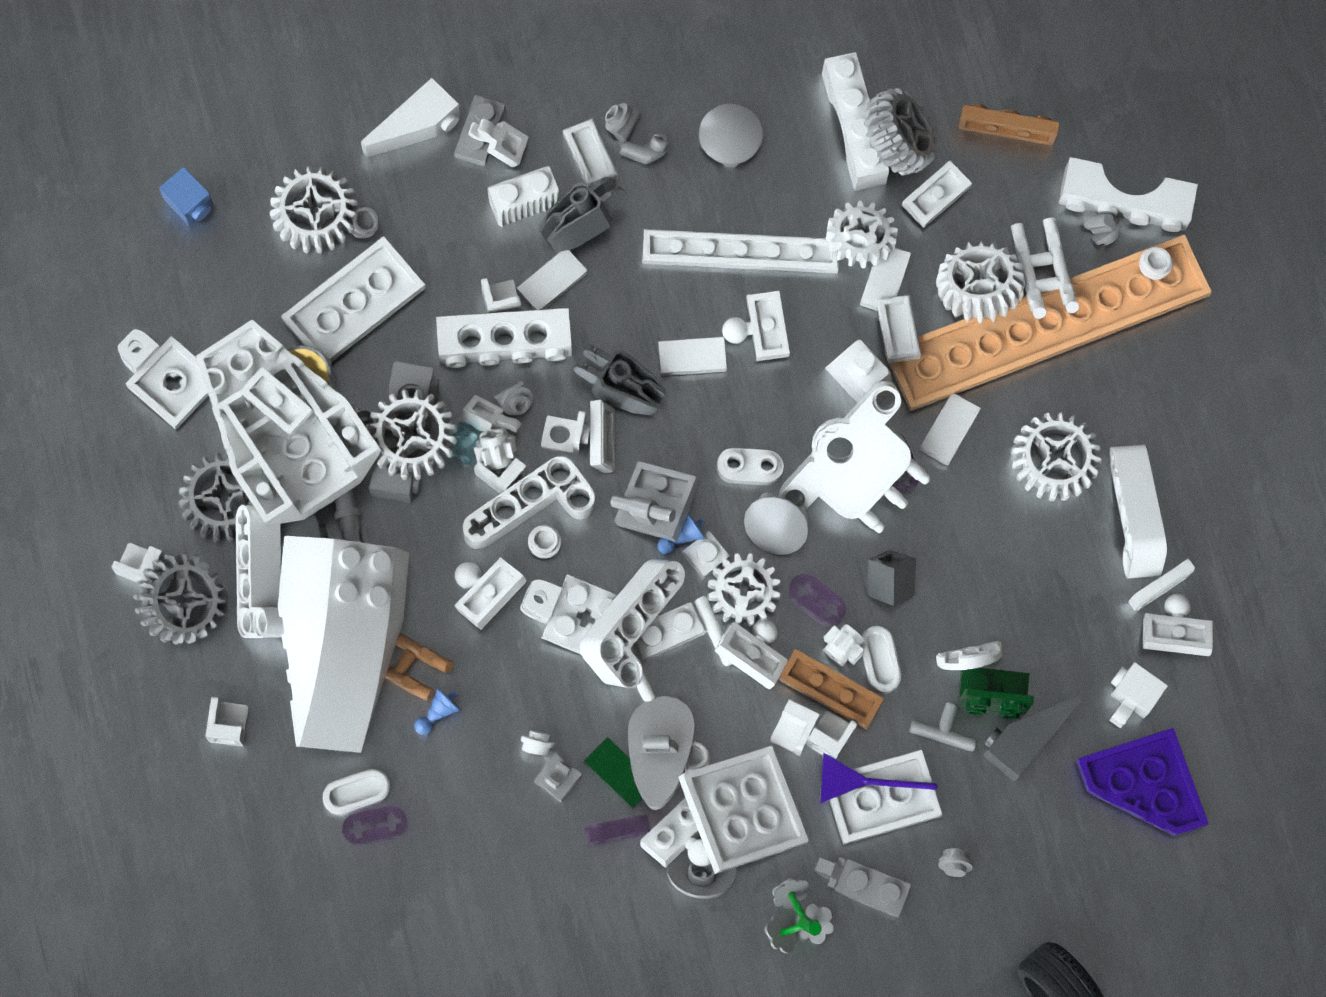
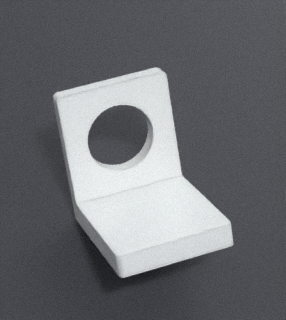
(578, 431)

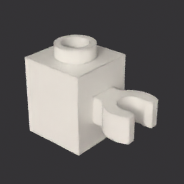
(1136, 692)

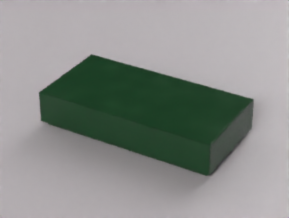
(615, 771)

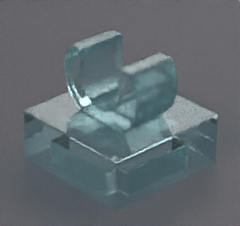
(465, 437)

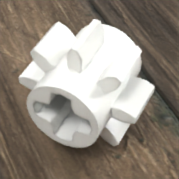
(495, 449)
(843, 645)

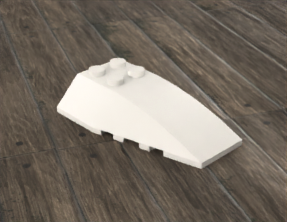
(278, 472)
(340, 629)

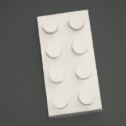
(354, 300)

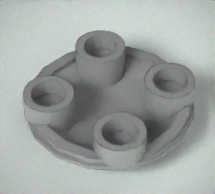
(730, 134)
(776, 524)

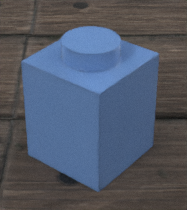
(186, 196)

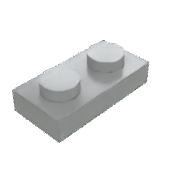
(468, 147)

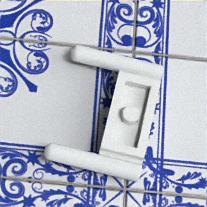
(674, 630)

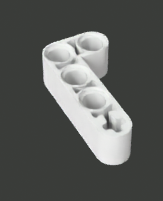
(526, 508)
(1139, 512)
(257, 575)
(655, 585)

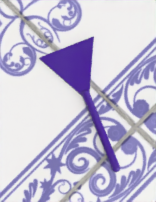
(840, 779)

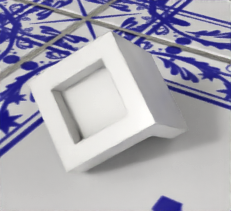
(500, 296)
(501, 478)
(135, 560)
(226, 722)
(794, 727)
(830, 735)

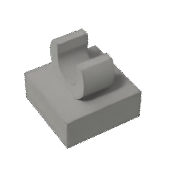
(558, 777)

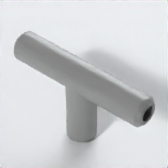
(944, 731)

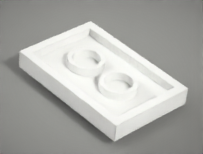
(883, 809)

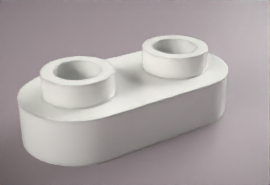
(750, 466)

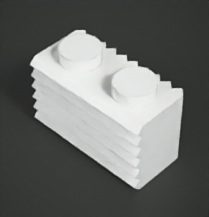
(523, 195)

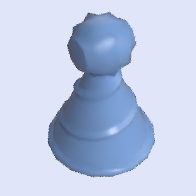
(690, 532)
(440, 708)

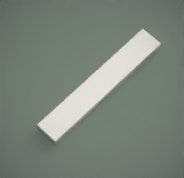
(739, 251)

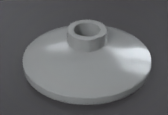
(699, 880)

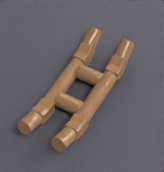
(412, 650)

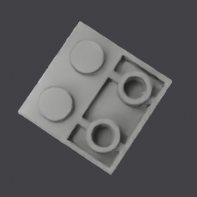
(656, 501)

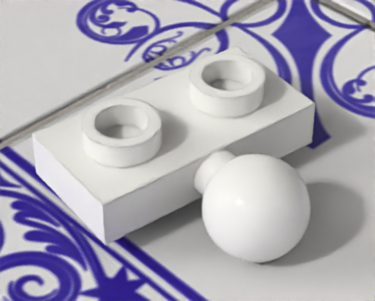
(765, 326)
(487, 592)
(1176, 631)
(752, 652)
(674, 835)

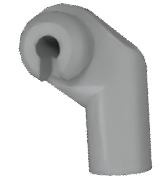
(647, 153)

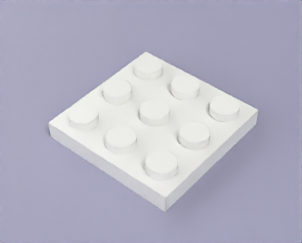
(743, 809)

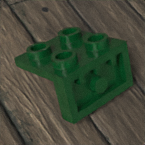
(995, 692)

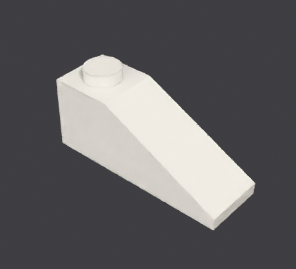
(416, 120)

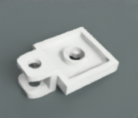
(152, 368)
(561, 607)

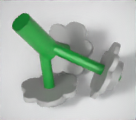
(811, 924)

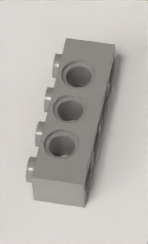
(408, 378)

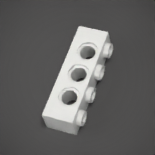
(487, 327)

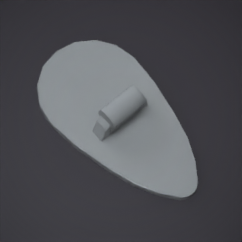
(660, 747)

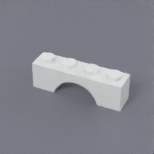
(849, 96)
(1089, 189)

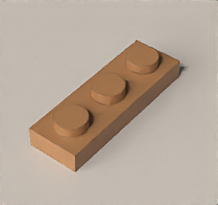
(1008, 124)
(831, 689)

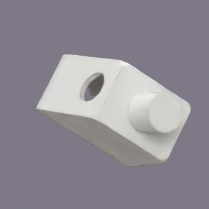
(858, 371)

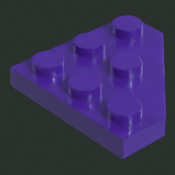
(1147, 781)

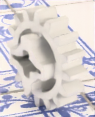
(861, 234)
(731, 588)

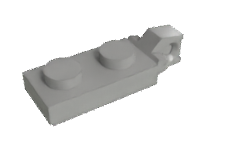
(864, 884)

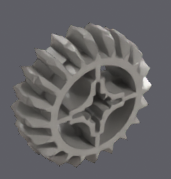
(900, 131)
(209, 498)
(180, 585)

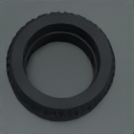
(1056, 973)

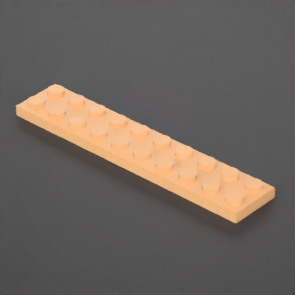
(1108, 302)

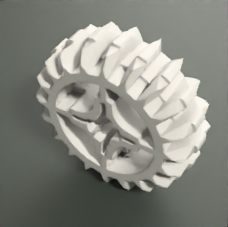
(302, 213)
(979, 272)
(423, 442)
(1048, 447)

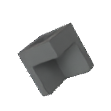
(891, 577)

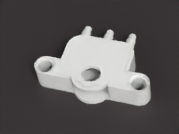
(869, 470)

